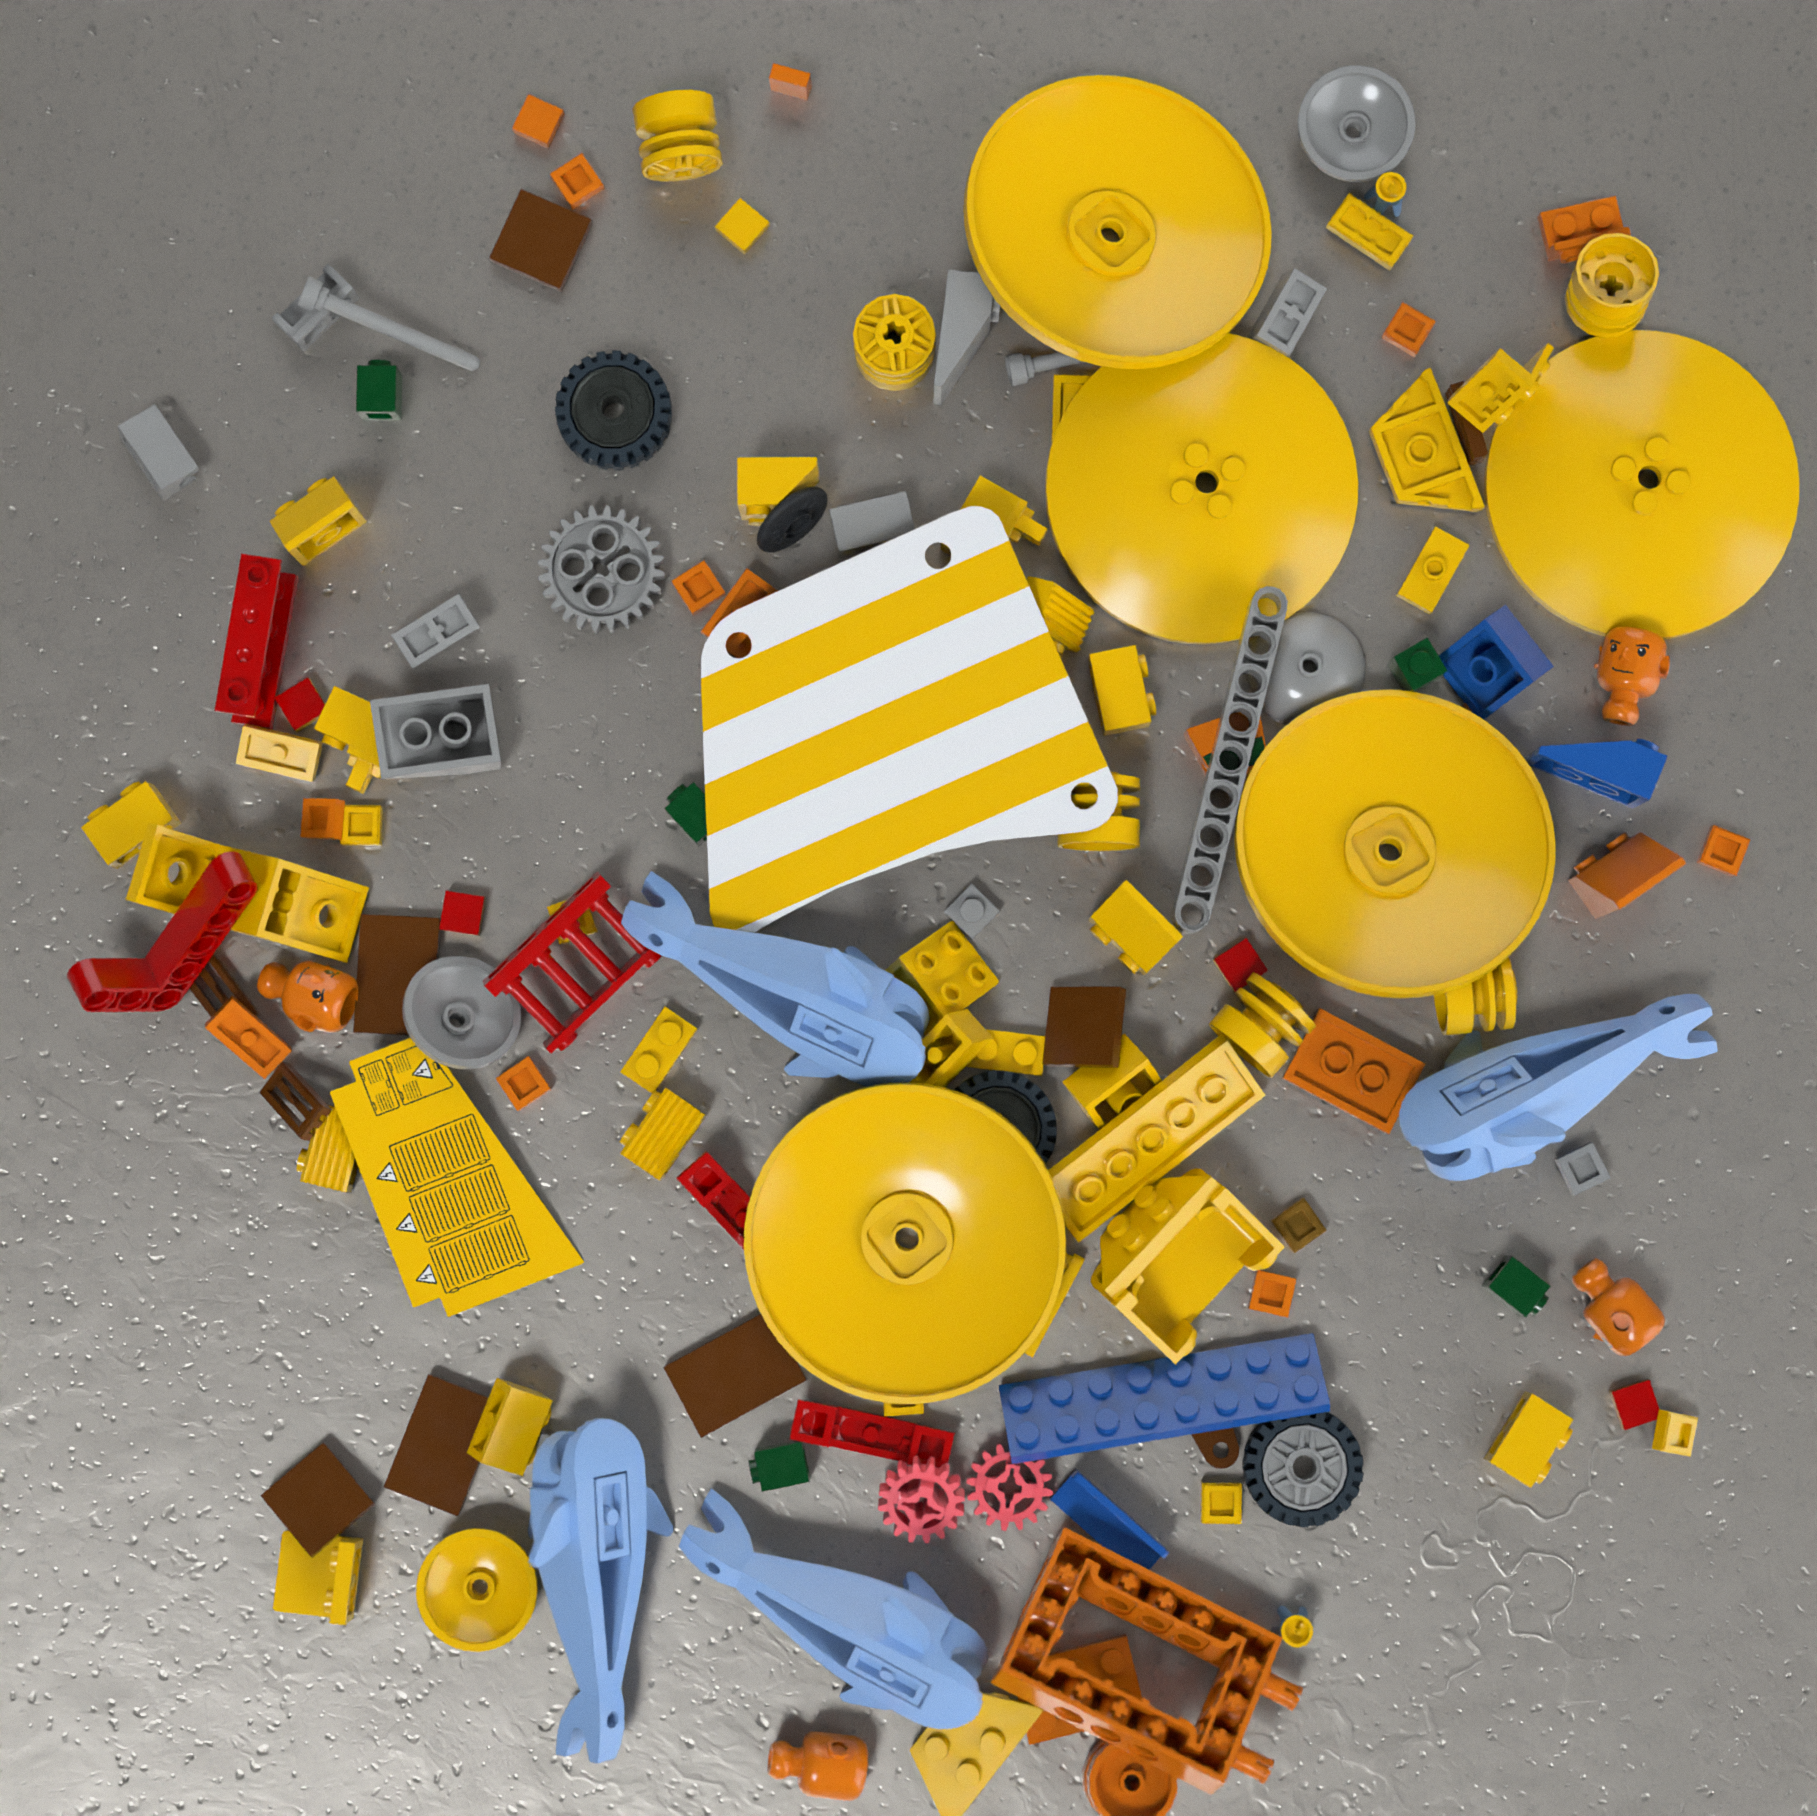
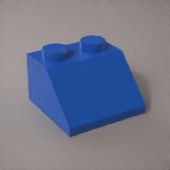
(1493, 663)

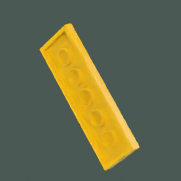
(1153, 1136)

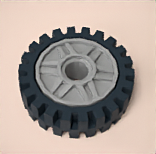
(1324, 1490)

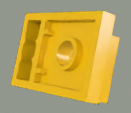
(280, 911)

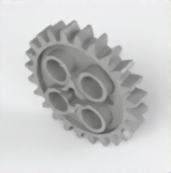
(579, 542)

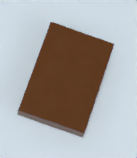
(388, 959)
(733, 1375)
(433, 1452)

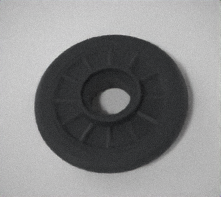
(792, 519)

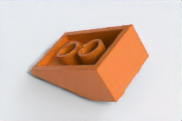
(1623, 873)

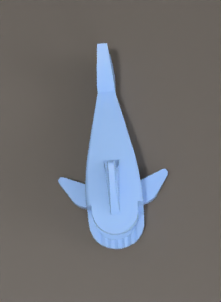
(814, 999)
(1520, 1096)
(590, 1553)
(883, 1640)

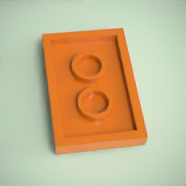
(1353, 1071)
(1101, 1659)

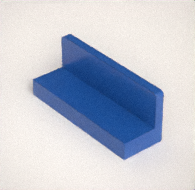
(1106, 1521)

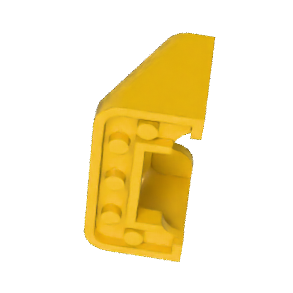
(1193, 1271)

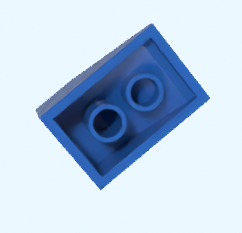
(1613, 769)

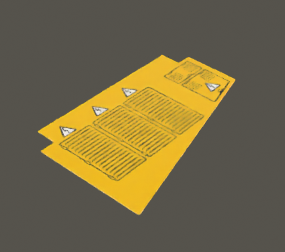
(444, 1184)

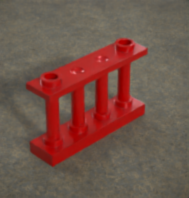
(256, 641)
(536, 951)

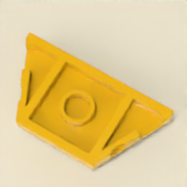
(1424, 452)
(1149, 1226)
(965, 1758)

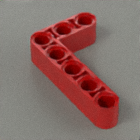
(178, 953)

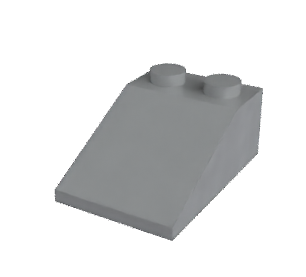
(964, 327)
(436, 733)

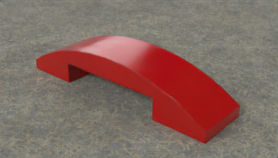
(718, 1194)
(869, 1433)

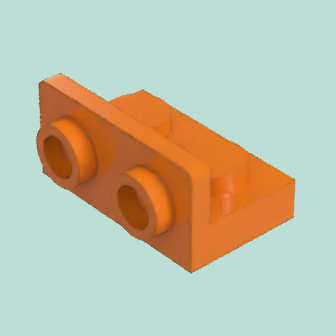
(1572, 227)

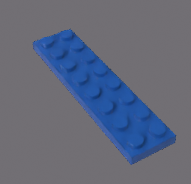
(1163, 1398)

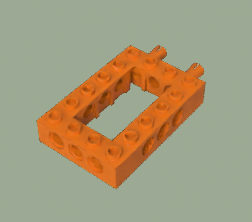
(1171, 1612)

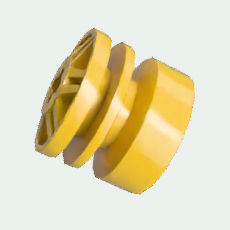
(677, 135)
(1616, 267)
(891, 364)
(1115, 834)
(1489, 997)
(1262, 1024)

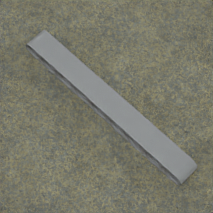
(1229, 740)

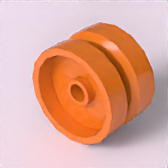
(1105, 1789)

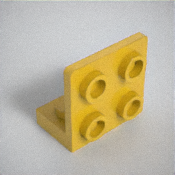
(1497, 386)
(944, 972)
(318, 1584)

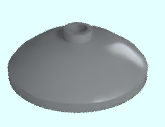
(1361, 100)
(1337, 661)
(455, 990)

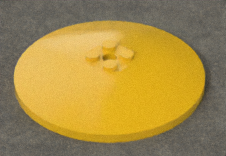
(1131, 162)
(1628, 555)
(1187, 558)
(1410, 776)
(888, 1315)

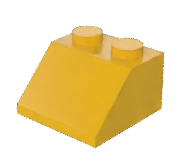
(768, 481)
(316, 520)
(1134, 929)
(1109, 1091)

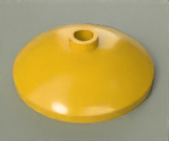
(456, 1609)

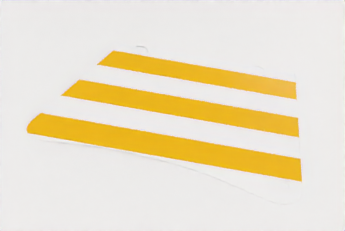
(887, 722)

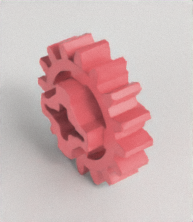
(990, 1484)
(926, 1516)

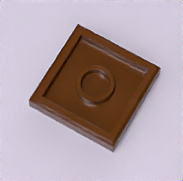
(540, 240)
(1084, 1026)
(317, 1500)

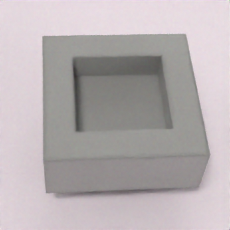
(971, 911)
(1582, 1168)

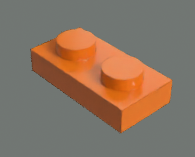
(248, 1037)

